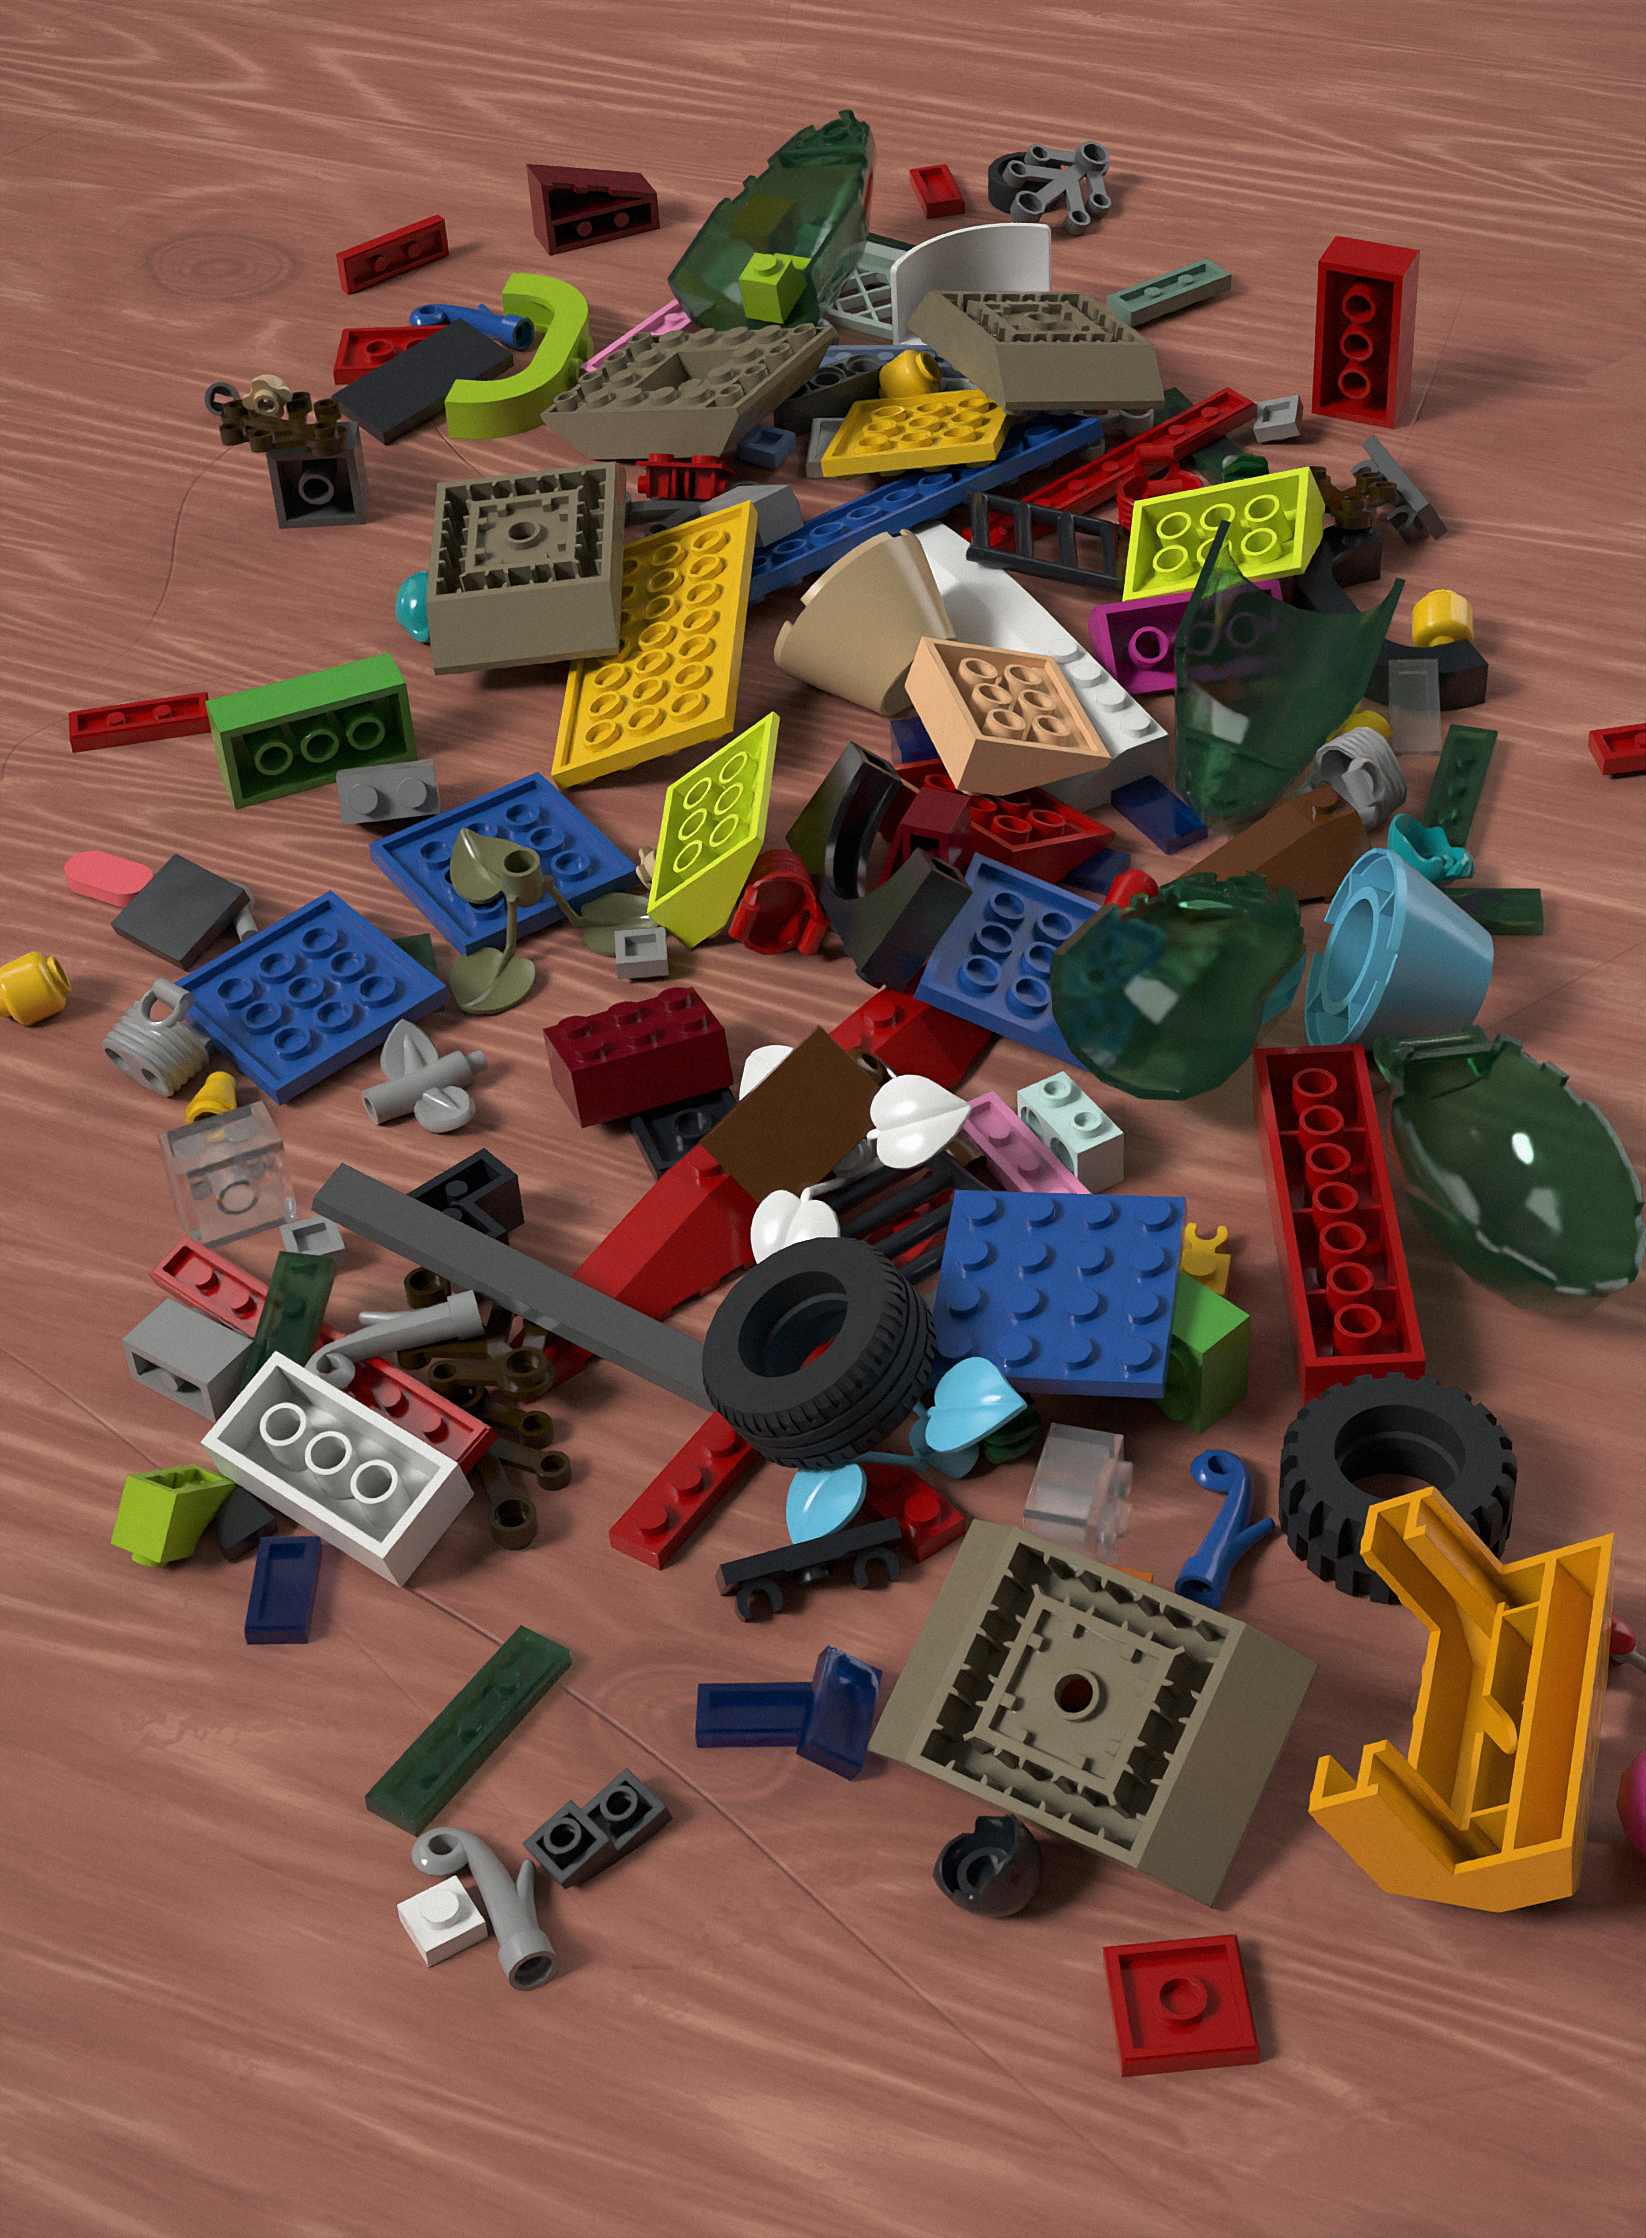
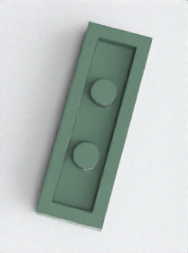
(1169, 292)

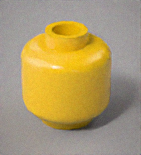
(910, 375)
(1441, 619)
(32, 988)

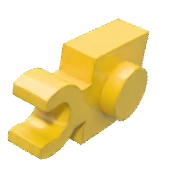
(1207, 1259)

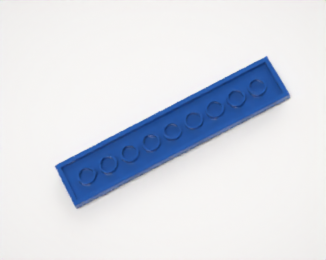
(913, 499)

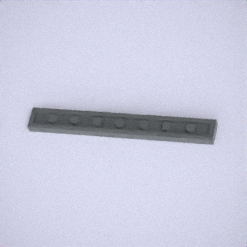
(515, 1282)

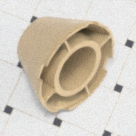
(866, 624)

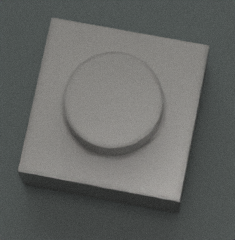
(1278, 418)
(641, 953)
(315, 1237)

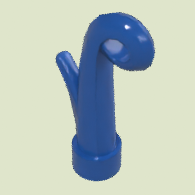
(510, 330)
(1208, 1572)

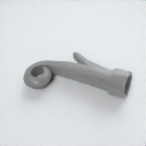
(396, 1332)
(524, 1948)

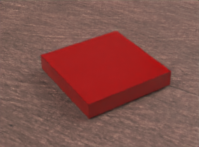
(1180, 2005)

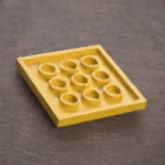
(917, 433)

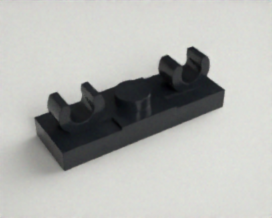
(810, 1563)

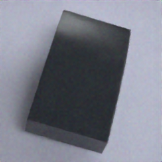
(591, 1839)

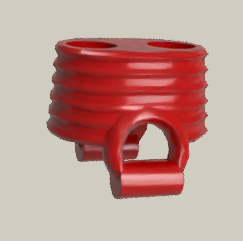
(1139, 487)
(776, 907)

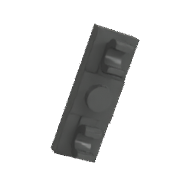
(1416, 510)

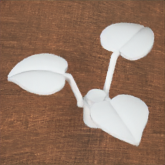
(912, 1127)

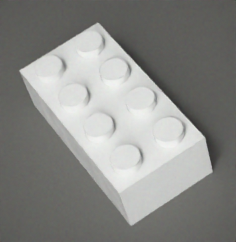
(338, 1468)

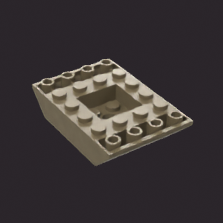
(1042, 351)
(686, 390)
(527, 568)
(1162, 1756)

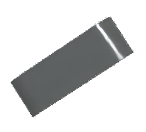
(830, 393)

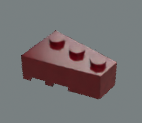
(588, 206)
(937, 824)

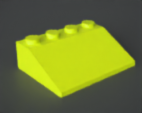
(1270, 535)
(713, 835)

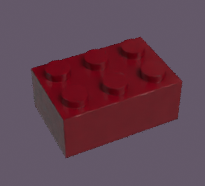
(638, 1056)

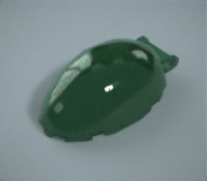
(1512, 1170)

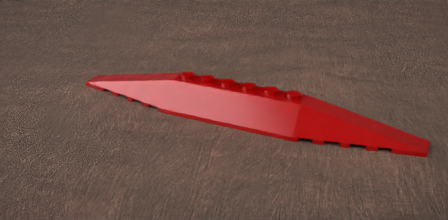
(701, 1219)

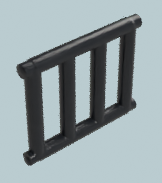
(1024, 560)
(945, 1176)

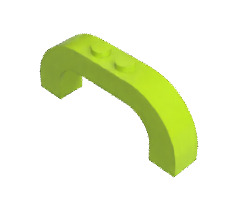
(515, 403)

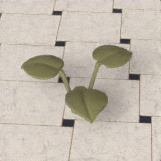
(479, 874)

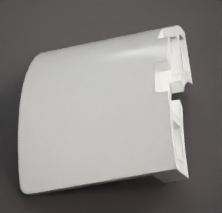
(969, 260)

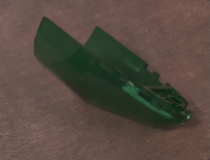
(805, 206)
(1261, 688)
(1179, 983)

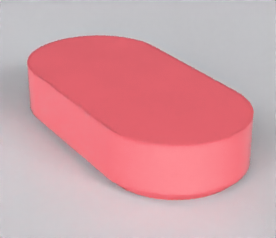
(106, 877)

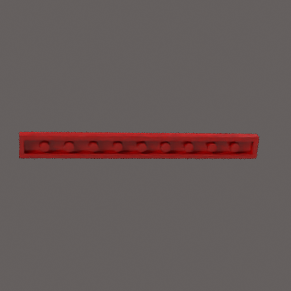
(717, 1454)

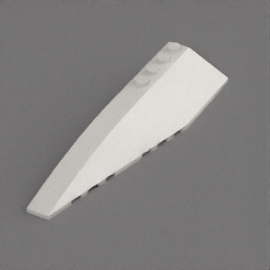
(999, 613)

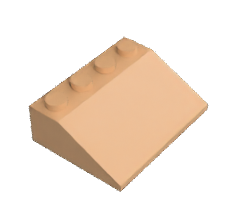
(1001, 717)

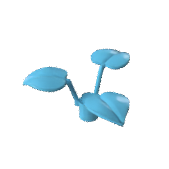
(969, 1406)

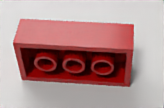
(1364, 331)

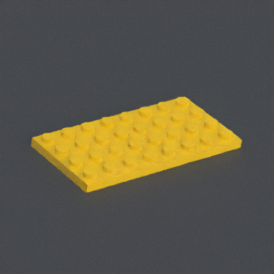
(676, 651)

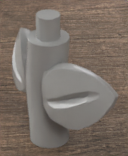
(423, 1081)

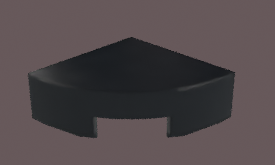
(242, 1524)

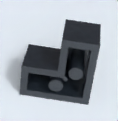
(478, 1194)

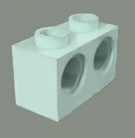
(1074, 1130)

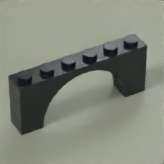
(905, 917)

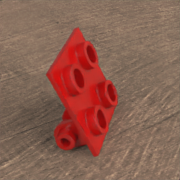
(706, 470)

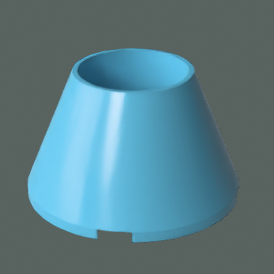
(1395, 959)

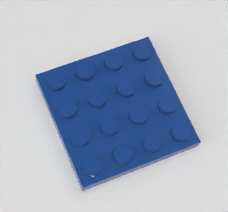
(523, 812)
(999, 955)
(308, 996)
(1061, 1290)

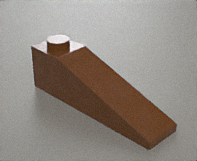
(1298, 846)

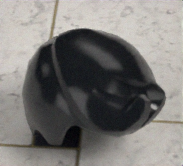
(991, 1869)

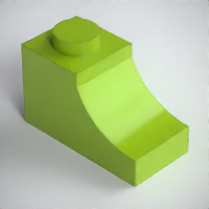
(772, 286)
(168, 1511)

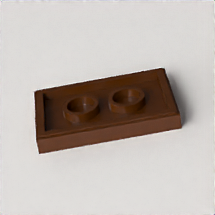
(795, 1120)

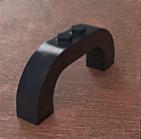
(1354, 558)

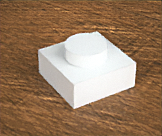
(442, 1921)

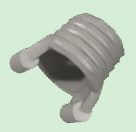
(1362, 772)
(159, 1052)

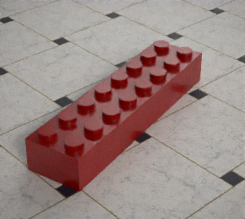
(1333, 1218)

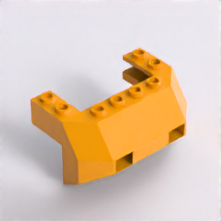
(1503, 1719)

